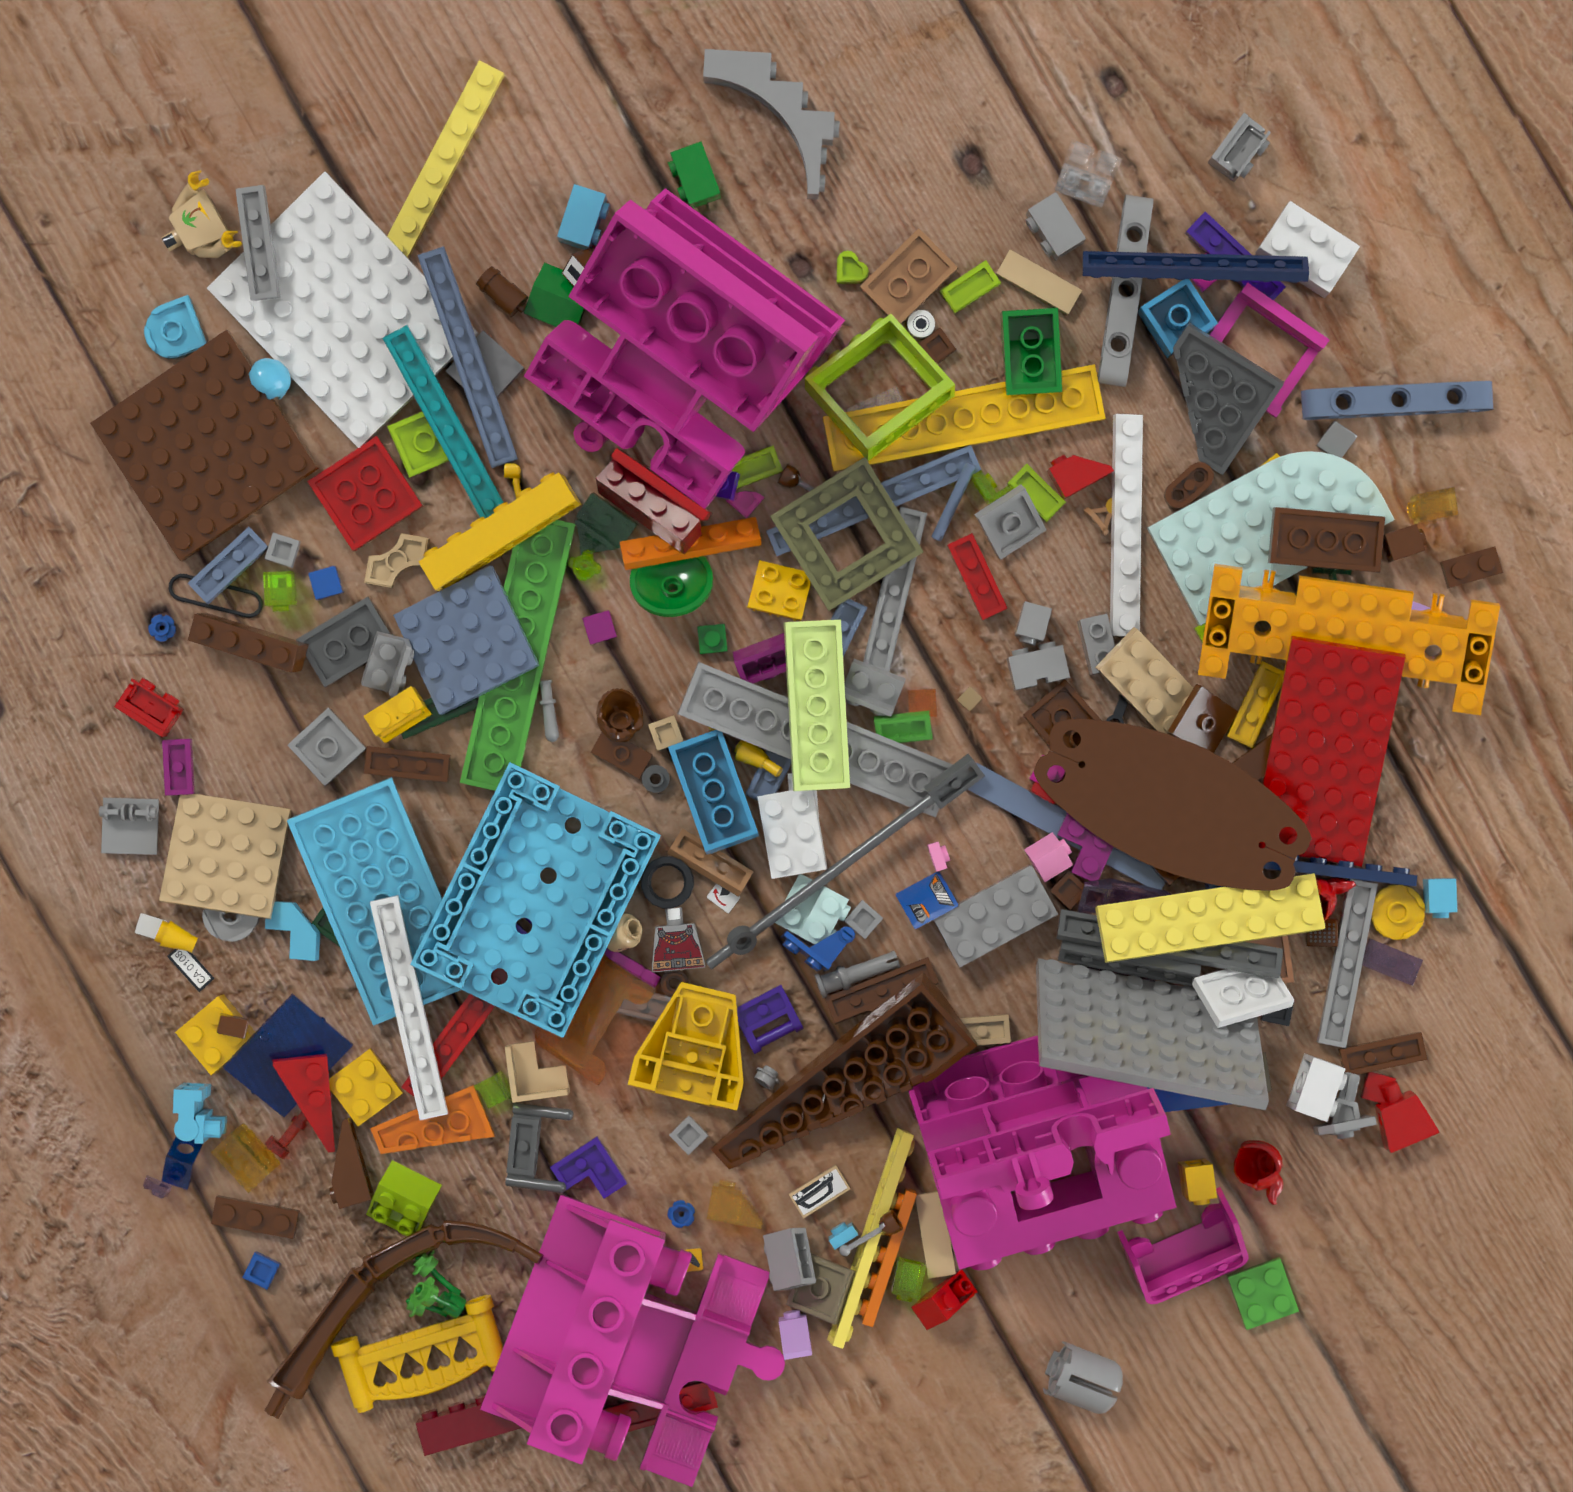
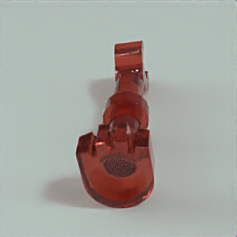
(280, 1146)

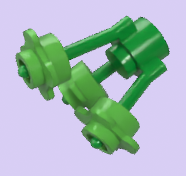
(427, 1293)

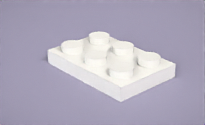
(792, 833)
(1240, 995)

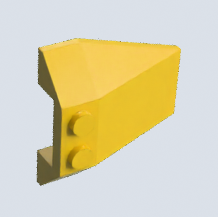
(693, 1050)

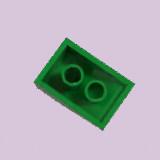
(1031, 351)

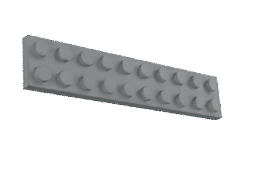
(763, 720)

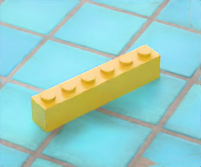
(499, 532)

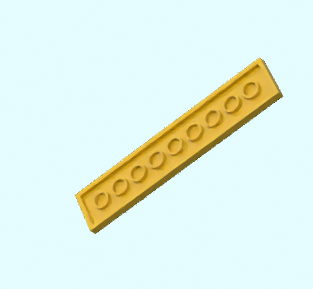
(974, 418)

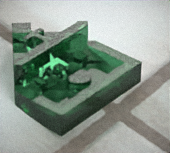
(602, 525)

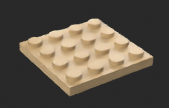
(225, 855)

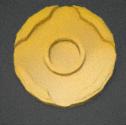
(1398, 912)

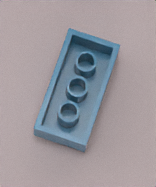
(713, 791)

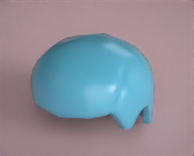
(270, 377)

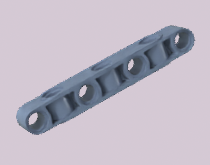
(1417, 400)

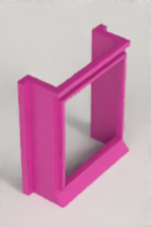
(1285, 321)

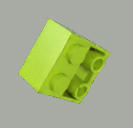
(403, 1199)

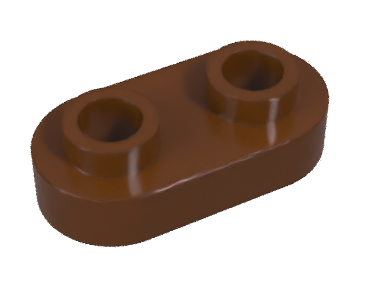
(1188, 486)

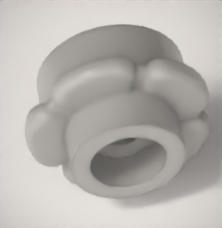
(766, 1077)

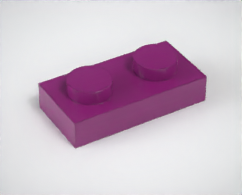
(178, 767)

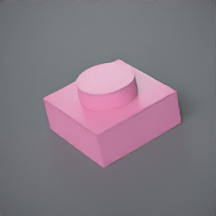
(938, 855)

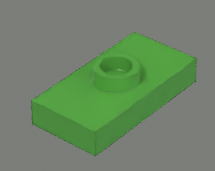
(905, 726)

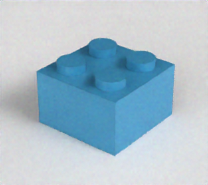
(1172, 311)

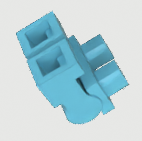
(192, 1119)

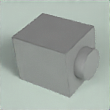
(1032, 623)

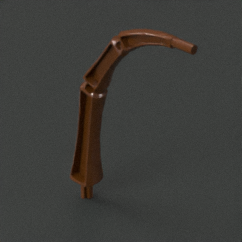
(299, 1367)

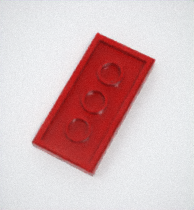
(660, 484)

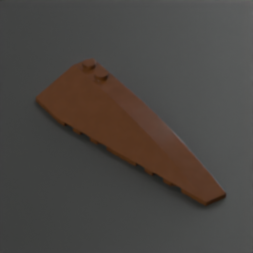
(885, 1054)

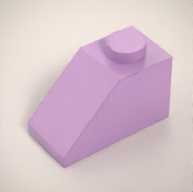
(795, 1335)

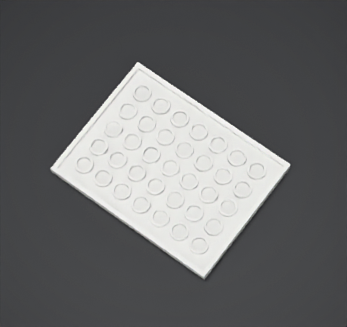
(337, 300)

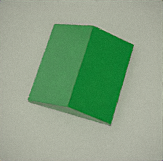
(550, 298)

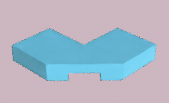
(303, 935)

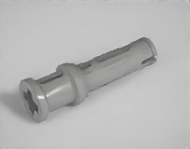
(843, 978)

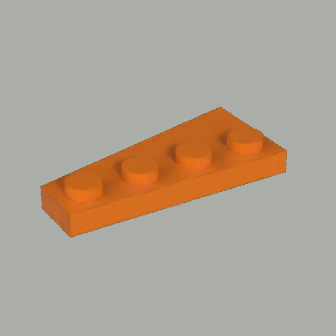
(464, 1122)

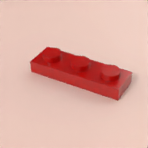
(977, 576)

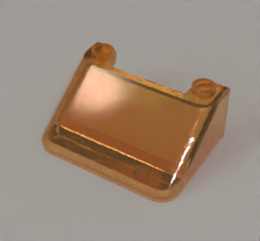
(595, 1012)

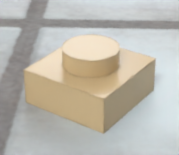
(665, 732)

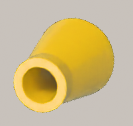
(175, 937)

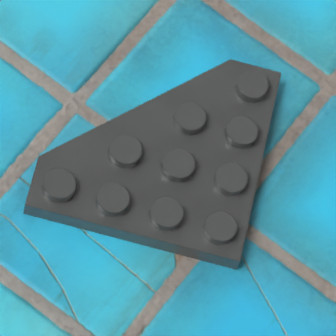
(1222, 395)

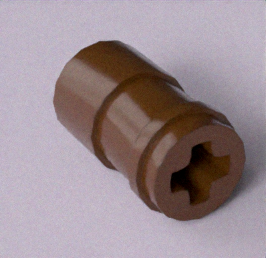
(504, 293)

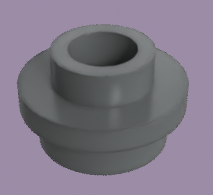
(655, 788)

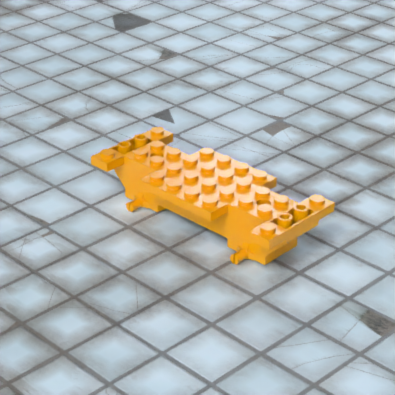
(1350, 616)

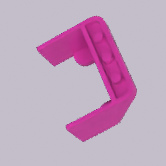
(1189, 1256)

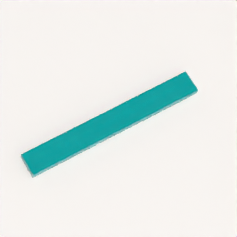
(443, 421)

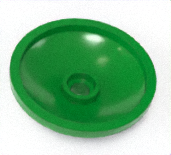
(689, 577)

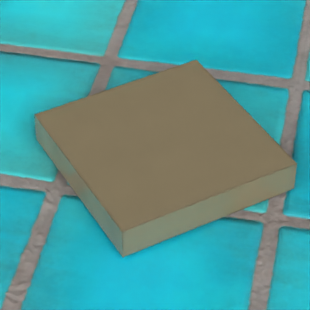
(827, 1295)

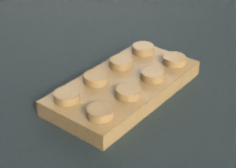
(1146, 680)

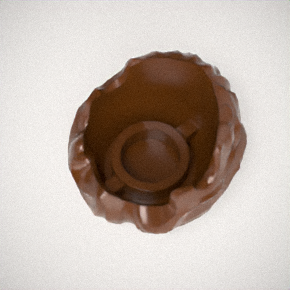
(619, 715)

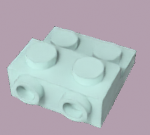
(816, 915)

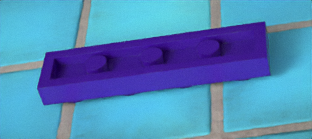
(1216, 240)

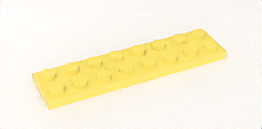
(1207, 919)

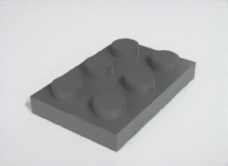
(343, 641)

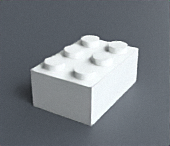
(1304, 235)

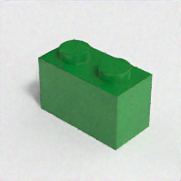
(695, 175)

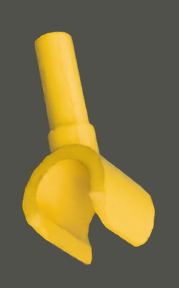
(513, 471)

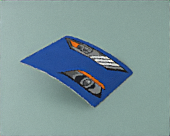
(927, 900)

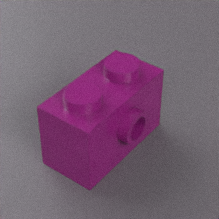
(761, 660)

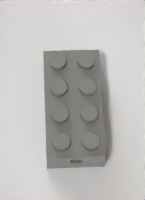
(995, 915)

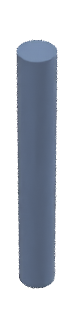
(953, 501)

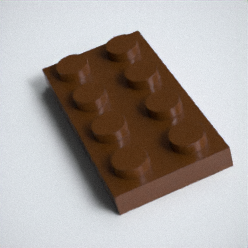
(1326, 539)

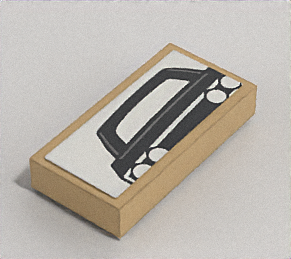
(819, 1191)

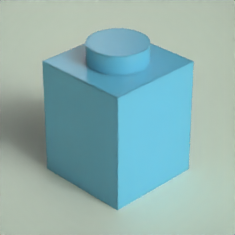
(1440, 896)

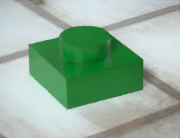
(712, 639)

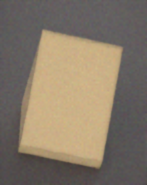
(969, 698)

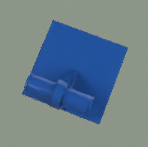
(824, 952)

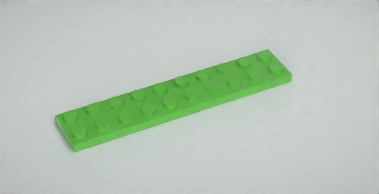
(507, 711)

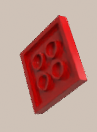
(365, 493)

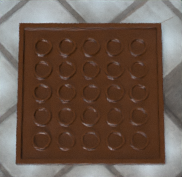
(203, 446)

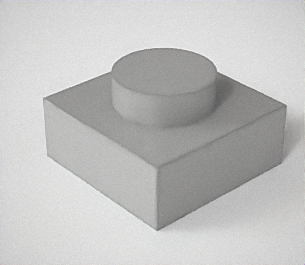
(282, 550)
(863, 919)
(688, 1134)

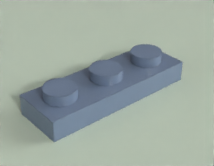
(228, 565)

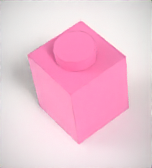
(1049, 856)

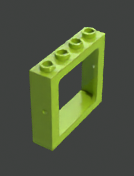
(881, 332)

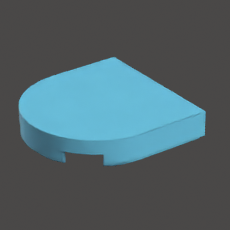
(174, 329)

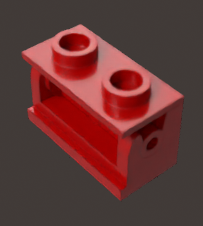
(149, 707)

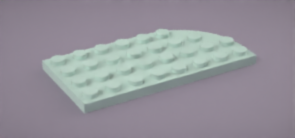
(1236, 520)

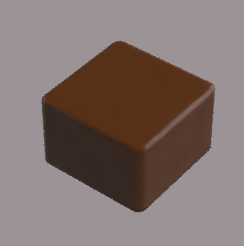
(232, 1026)

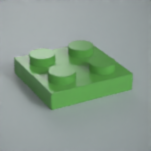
(1262, 1293)

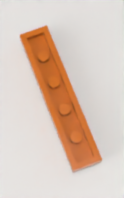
(714, 540)
(886, 1258)

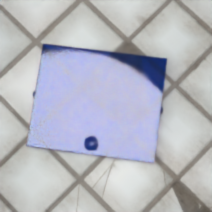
(287, 1033)

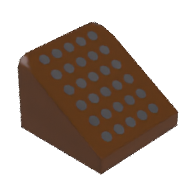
(1324, 938)

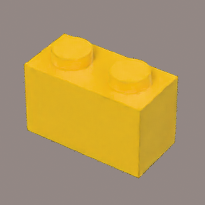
(1197, 1181)

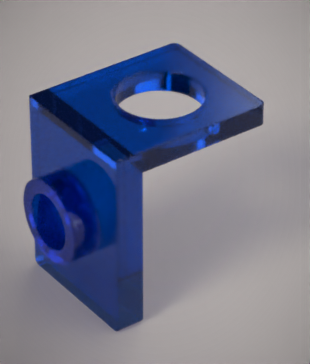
(178, 1165)

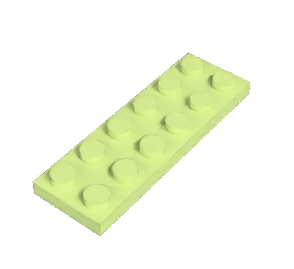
(816, 705)

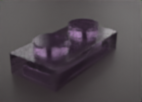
(1391, 962)

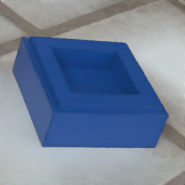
(325, 582)
(261, 1270)

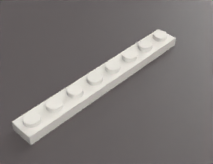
(1126, 523)
(409, 1007)

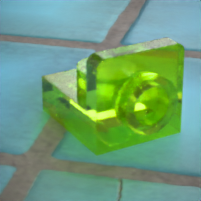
(985, 485)

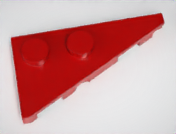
(309, 1085)

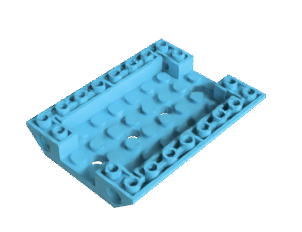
(503, 883)

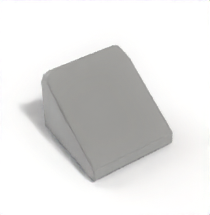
(1336, 440)

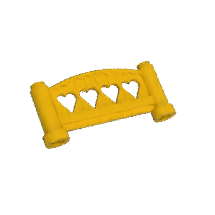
(360, 1363)

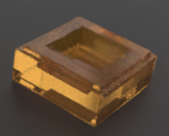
(922, 701)

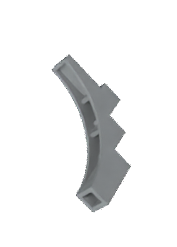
(751, 75)

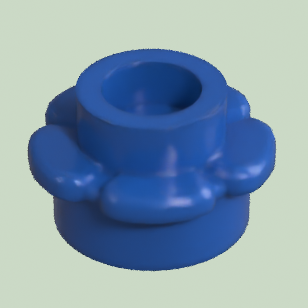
(162, 635)
(678, 1221)

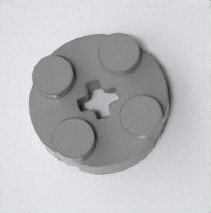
(227, 929)

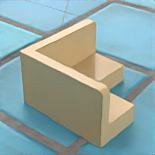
(530, 1081)

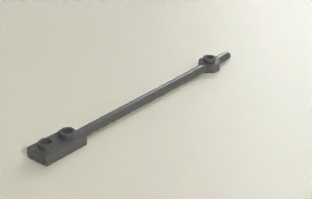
(940, 791)

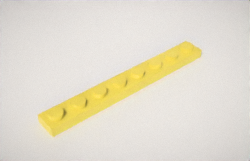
(445, 157)
(868, 1251)

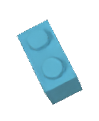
(583, 218)

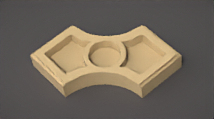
(385, 568)

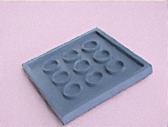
(466, 640)

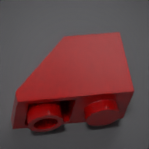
(944, 1300)

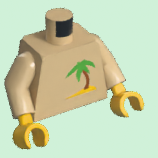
(198, 223)

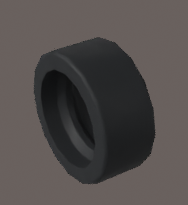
(647, 889)

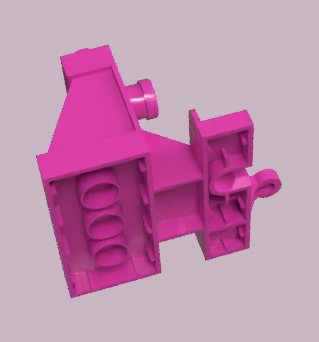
(693, 326)
(1011, 1126)
(597, 1334)

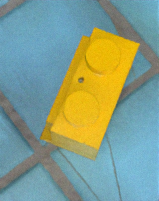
(397, 714)

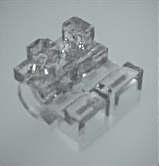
(1082, 169)

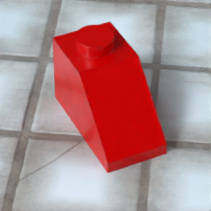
(1076, 473)

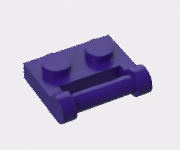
(764, 1010)

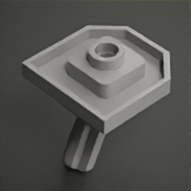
(1347, 1115)

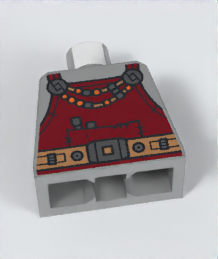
(677, 944)

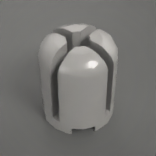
(1088, 1366)

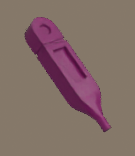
(633, 966)

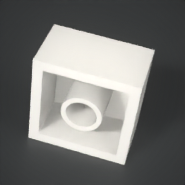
(1317, 1088)

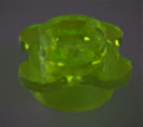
(584, 573)

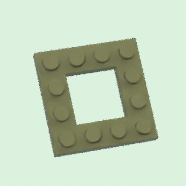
(898, 540)

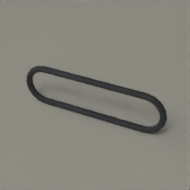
(213, 606)

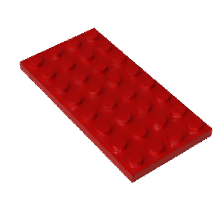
(1332, 742)

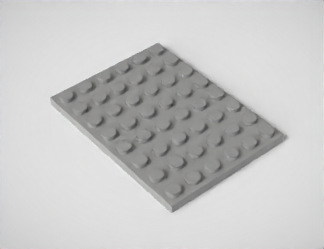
(1145, 1035)

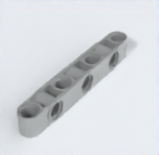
(1123, 310)

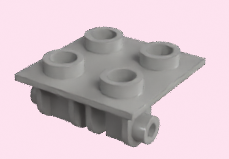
(129, 826)

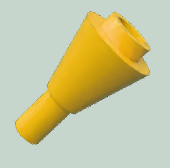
(756, 757)

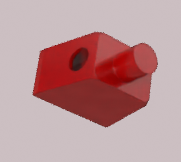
(1402, 1118)

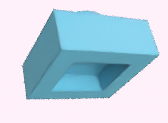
(842, 1234)

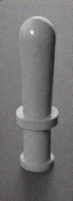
(550, 721)

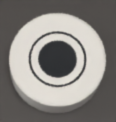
(920, 324)

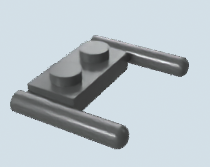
(525, 1146)

